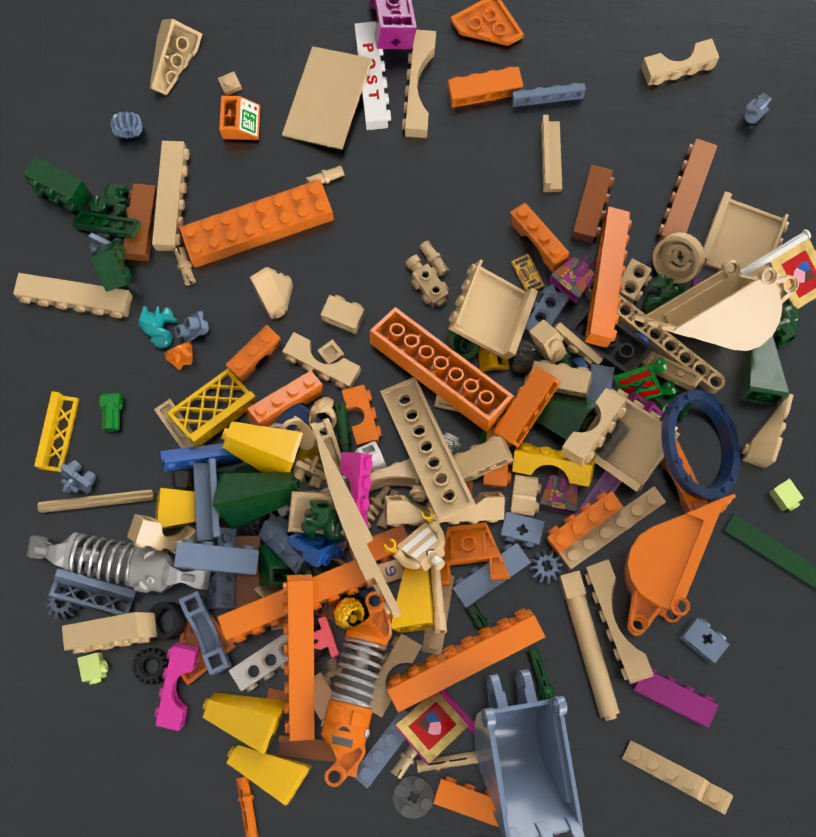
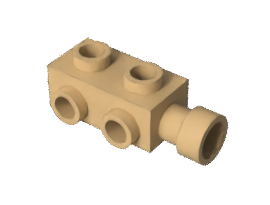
(427, 284)

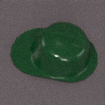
(461, 345)

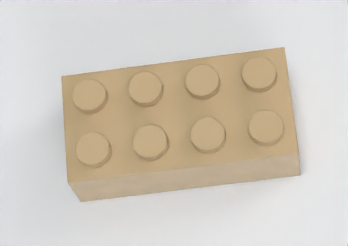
(109, 632)

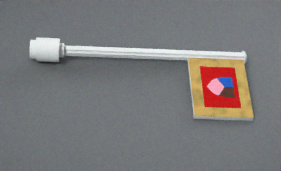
(796, 259)

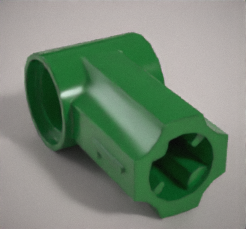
(111, 405)

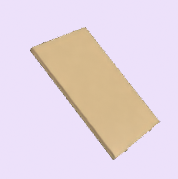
(327, 97)

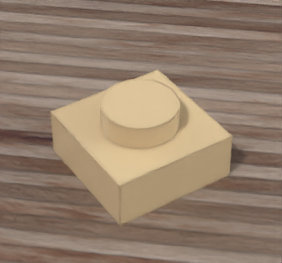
(229, 83)
(330, 352)

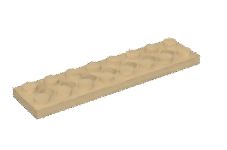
(420, 459)

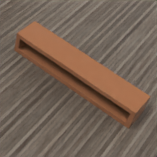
(689, 188)

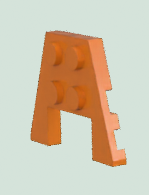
(471, 545)

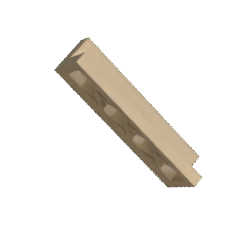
(551, 155)

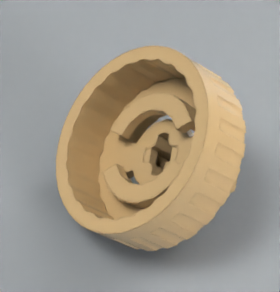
(686, 249)

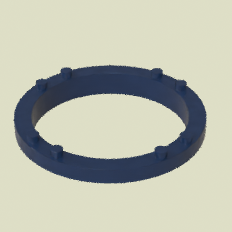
(728, 439)

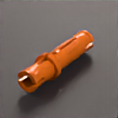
(246, 804)

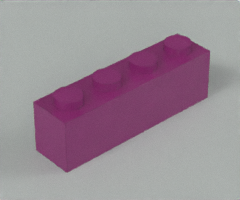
(677, 698)

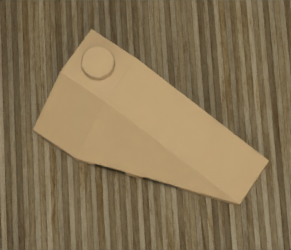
(173, 50)
(272, 291)
(766, 443)

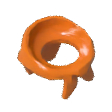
(180, 355)

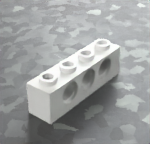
(241, 671)

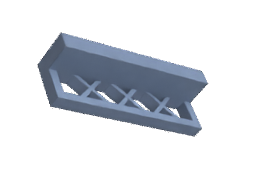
(204, 491)
(93, 586)

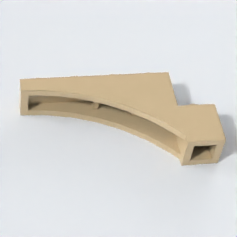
(678, 777)

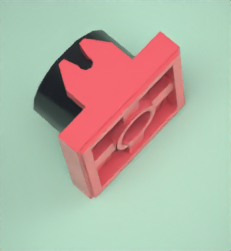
(325, 640)

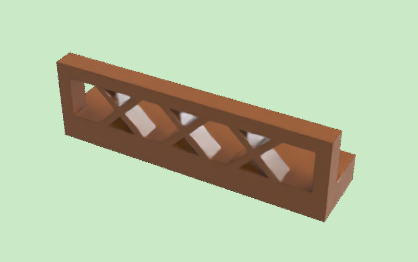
(306, 749)

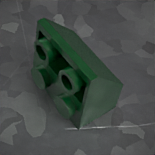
(272, 568)

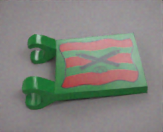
(644, 381)

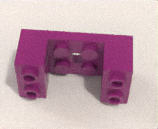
(395, 24)

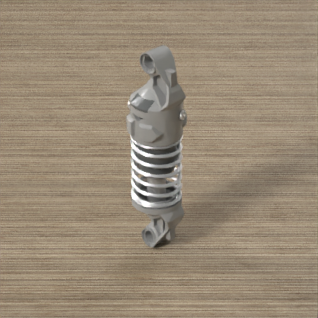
(135, 566)

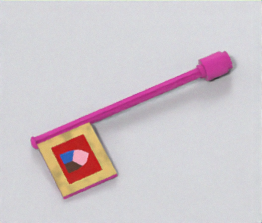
(434, 725)

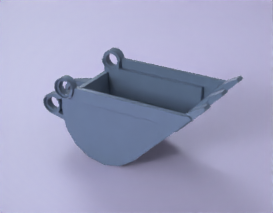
(527, 762)

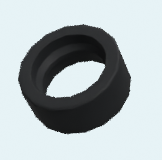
(179, 620)

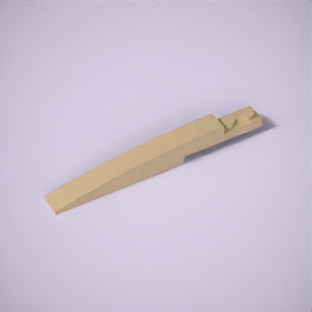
(355, 530)

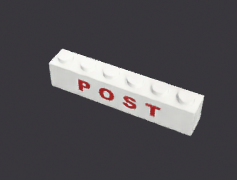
(373, 89)

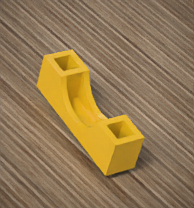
(530, 457)

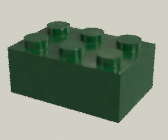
(57, 185)

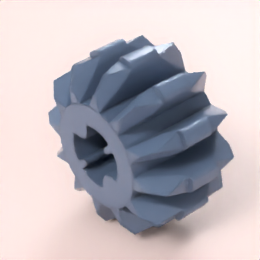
(126, 124)
(540, 569)
(58, 609)

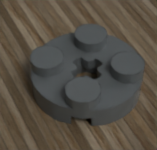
(407, 807)

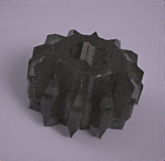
(524, 357)

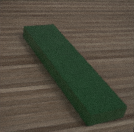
(107, 224)

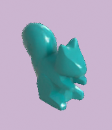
(153, 324)

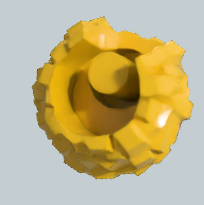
(347, 611)

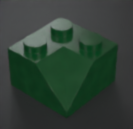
(109, 265)

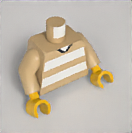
(422, 547)

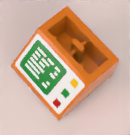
(239, 118)

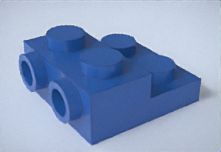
(319, 550)

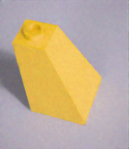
(262, 447)
(175, 508)
(414, 602)
(245, 717)
(271, 772)

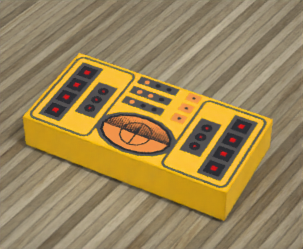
(527, 273)

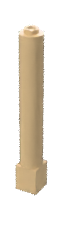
(574, 594)

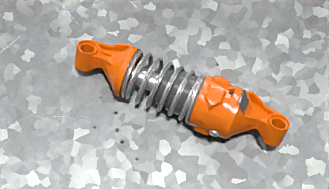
(350, 710)

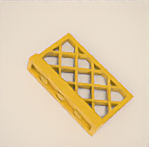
(219, 421)

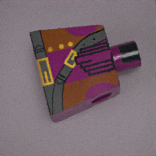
(573, 277)
(559, 494)

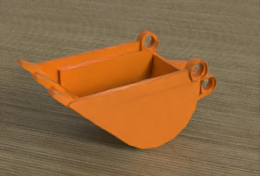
(665, 563)

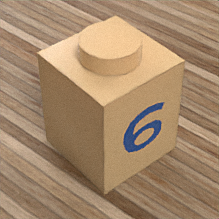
(391, 571)

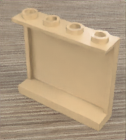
(741, 234)
(492, 311)
(641, 448)

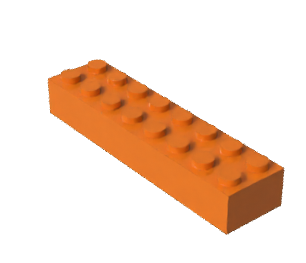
(257, 223)
(441, 369)
(269, 610)
(464, 659)

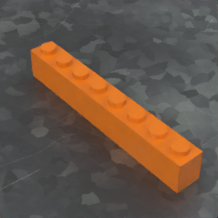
(607, 278)
(300, 657)

